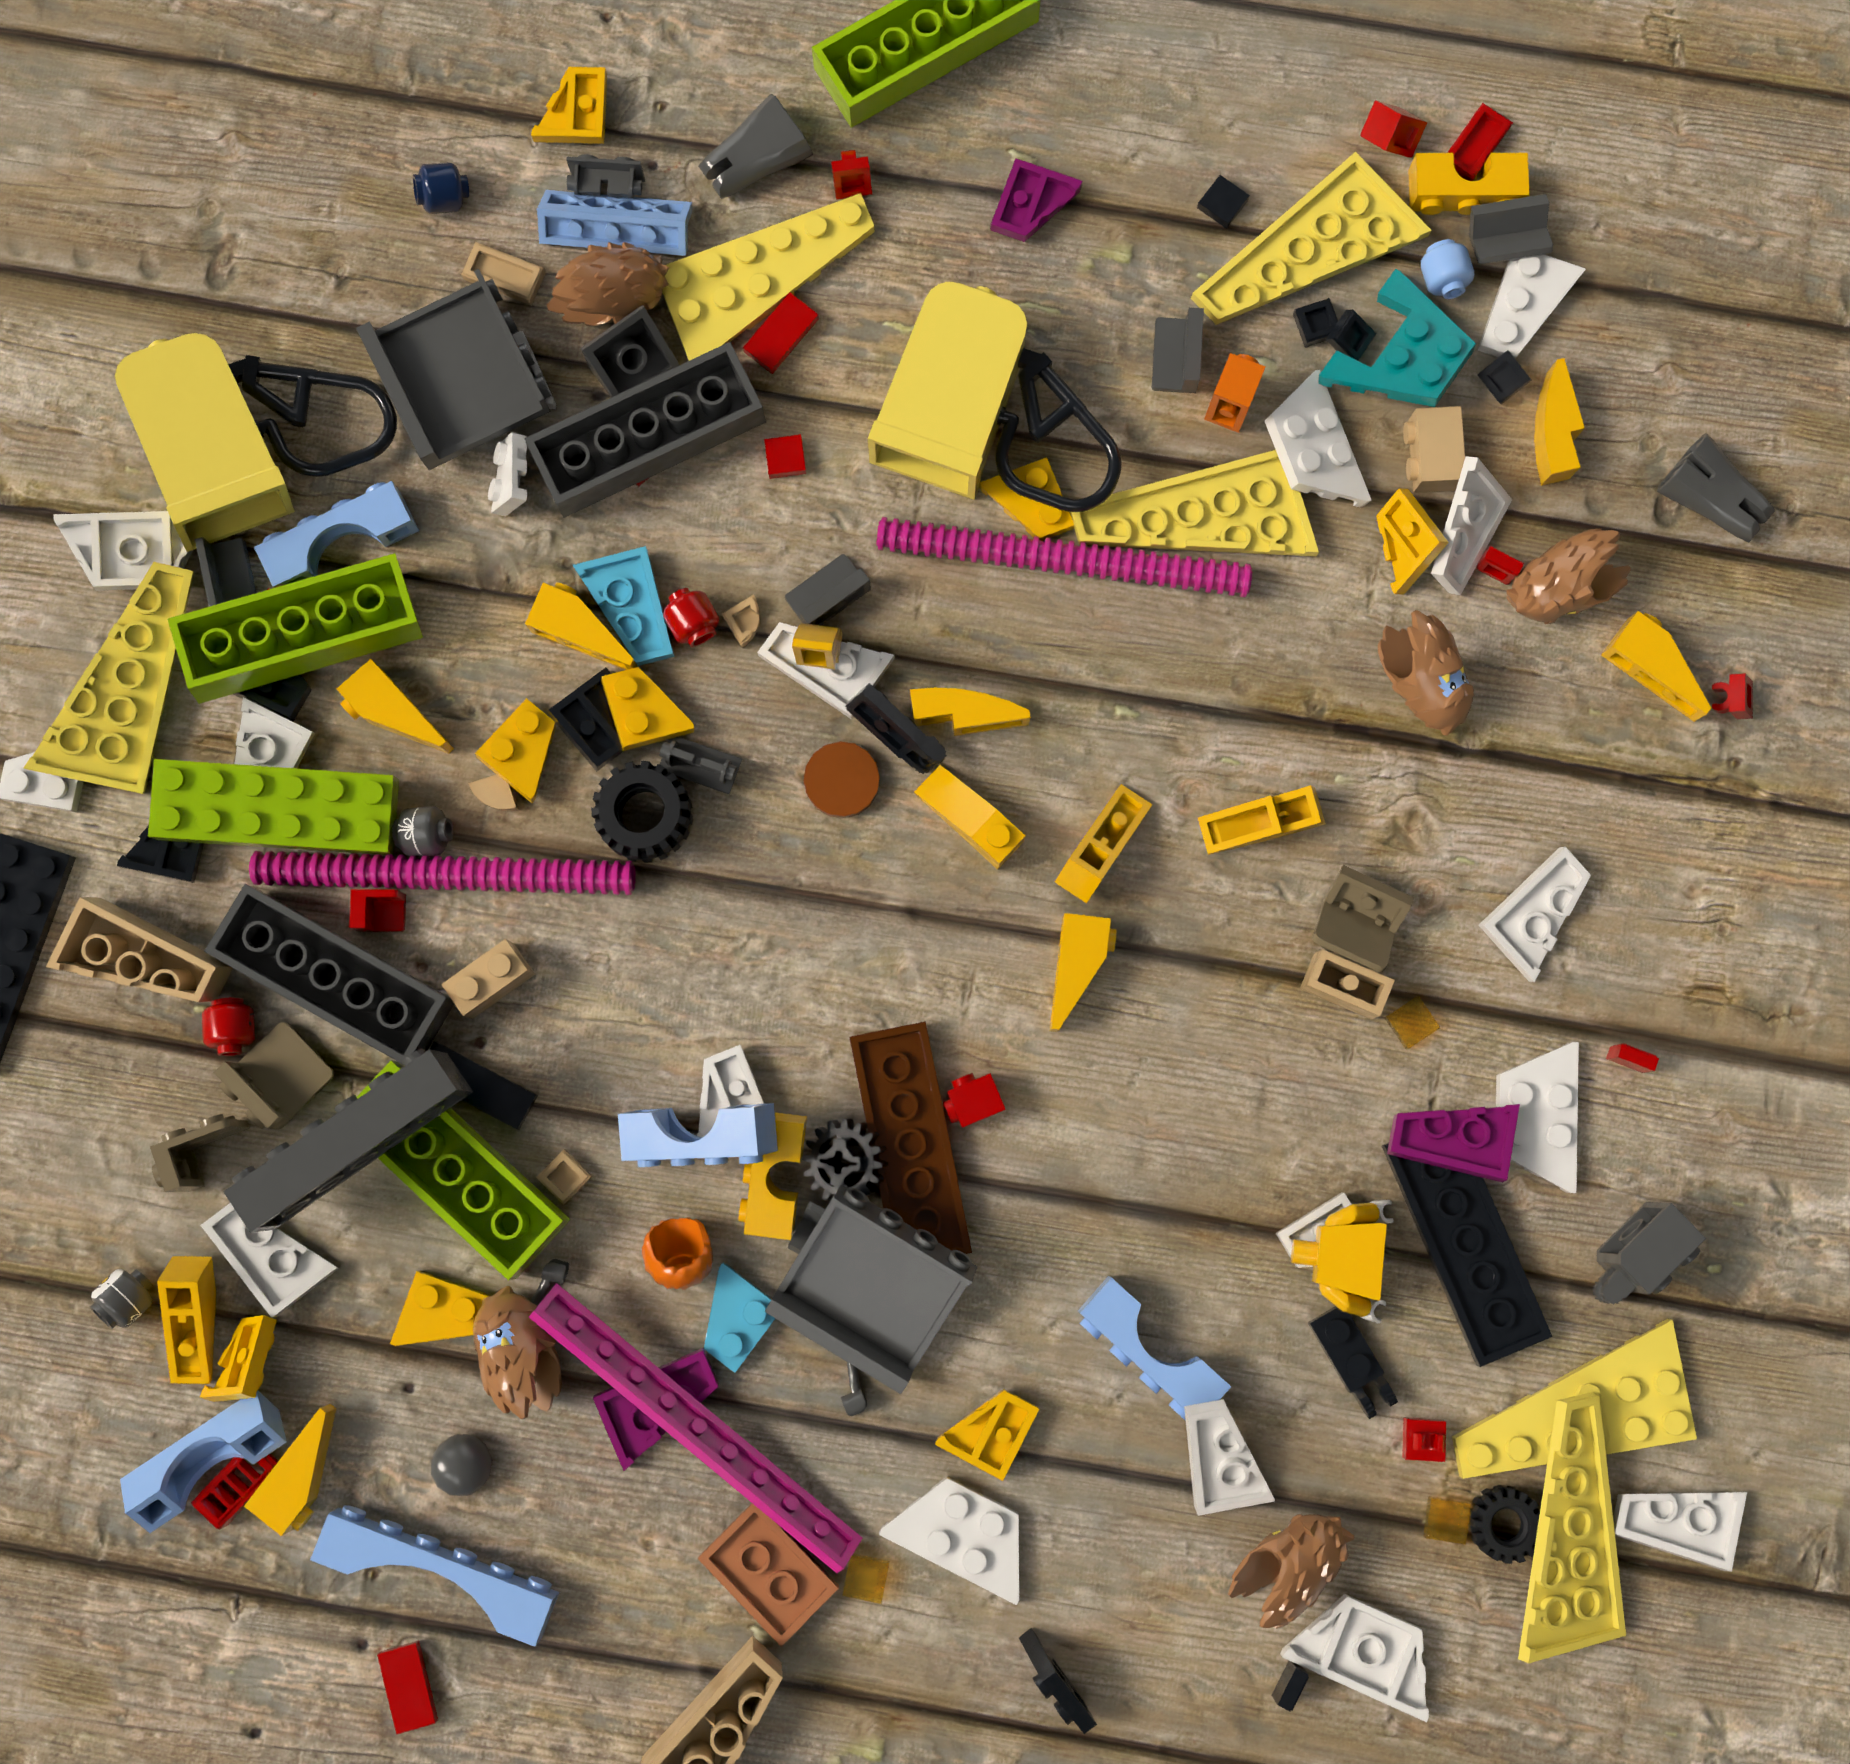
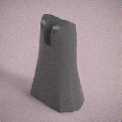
(756, 149)
(1715, 489)

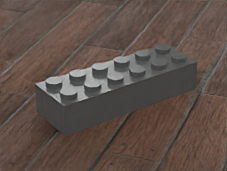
(646, 429)
(329, 975)
(347, 1141)

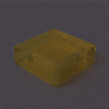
(1412, 1022)
(1446, 1520)
(866, 1578)

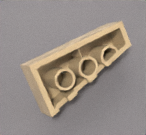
(132, 952)
(724, 1712)

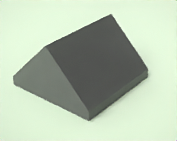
(629, 353)

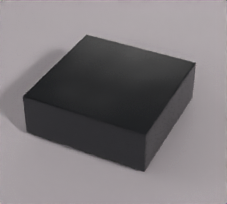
(1223, 201)
(1315, 321)
(1351, 335)
(1504, 377)
(1290, 1686)

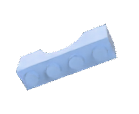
(296, 553)
(738, 1131)
(1115, 1315)
(163, 1483)

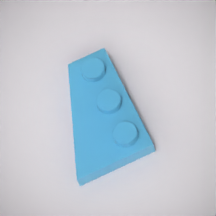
(630, 601)

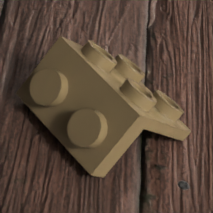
(1361, 918)
(275, 1077)
(174, 1157)

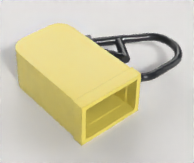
(956, 393)
(208, 444)

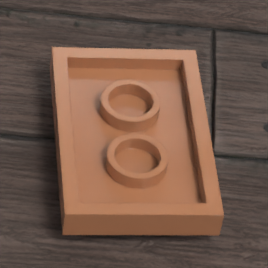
(768, 1573)

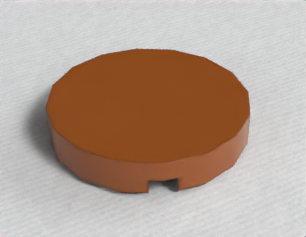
(841, 779)

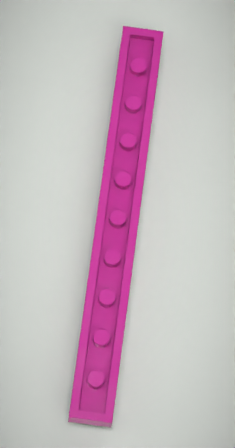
(696, 1428)

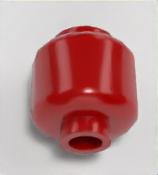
(691, 617)
(228, 1026)

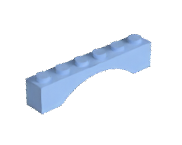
(512, 1603)

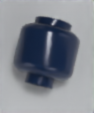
(440, 188)

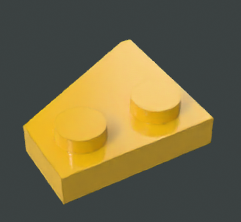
(577, 109)
(1034, 516)
(1409, 539)
(642, 710)
(520, 749)
(436, 1311)
(243, 1360)
(991, 1433)

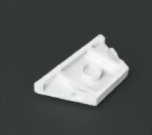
(1315, 445)
(122, 545)
(1547, 1114)
(964, 1535)
(1366, 1653)

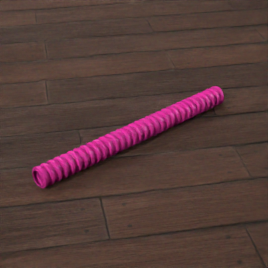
(1064, 557)
(439, 872)

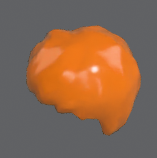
(678, 1253)

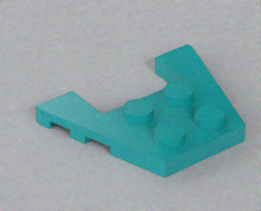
(1418, 359)

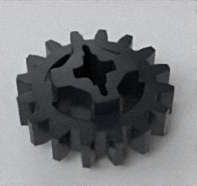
(847, 1146)

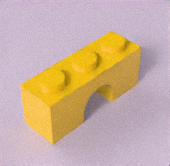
(1439, 188)
(769, 1209)

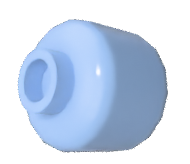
(1447, 269)

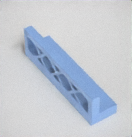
(595, 220)

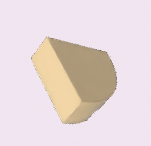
(743, 620)
(494, 793)

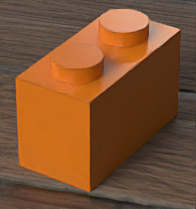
(1235, 391)

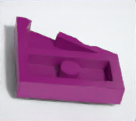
(1031, 199)

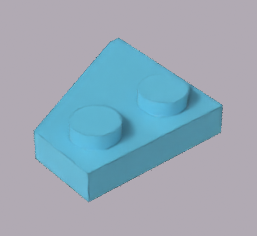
(736, 1318)

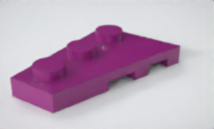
(1463, 1141)
(634, 1431)

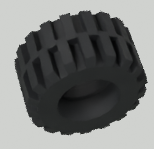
(620, 789)

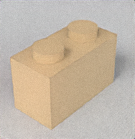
(1435, 448)
(488, 979)
(1347, 984)

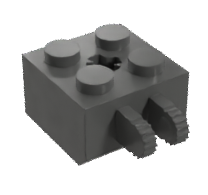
(1646, 1252)

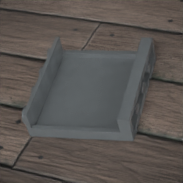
(456, 372)
(871, 1288)

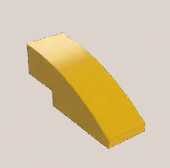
(1557, 426)
(817, 645)
(966, 709)
(1261, 820)

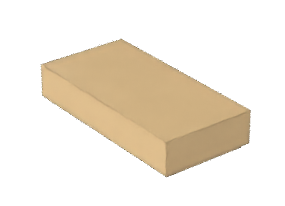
(510, 274)

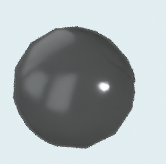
(461, 1465)

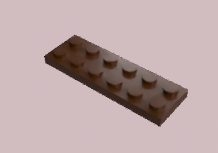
(907, 1111)

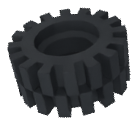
(1481, 1524)

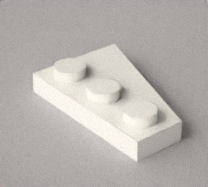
(1525, 300)
(1471, 523)
(835, 686)
(269, 738)
(1533, 913)
(267, 1261)
(1221, 1462)
(1684, 1524)

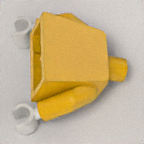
(1349, 1257)

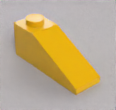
(569, 622)
(1654, 660)
(384, 705)
(971, 816)
(1103, 843)
(1080, 955)
(188, 1318)
(295, 1481)

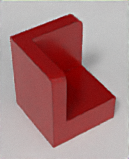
(1393, 129)
(377, 910)

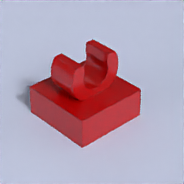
(851, 175)
(1739, 697)
(1424, 1439)

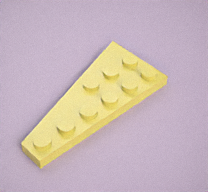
(1327, 232)
(744, 280)
(1215, 509)
(117, 705)
(1640, 1402)
(1575, 1566)

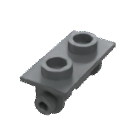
(589, 172)
(700, 764)

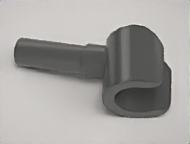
(554, 1271)
(854, 1402)

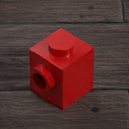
(973, 1100)

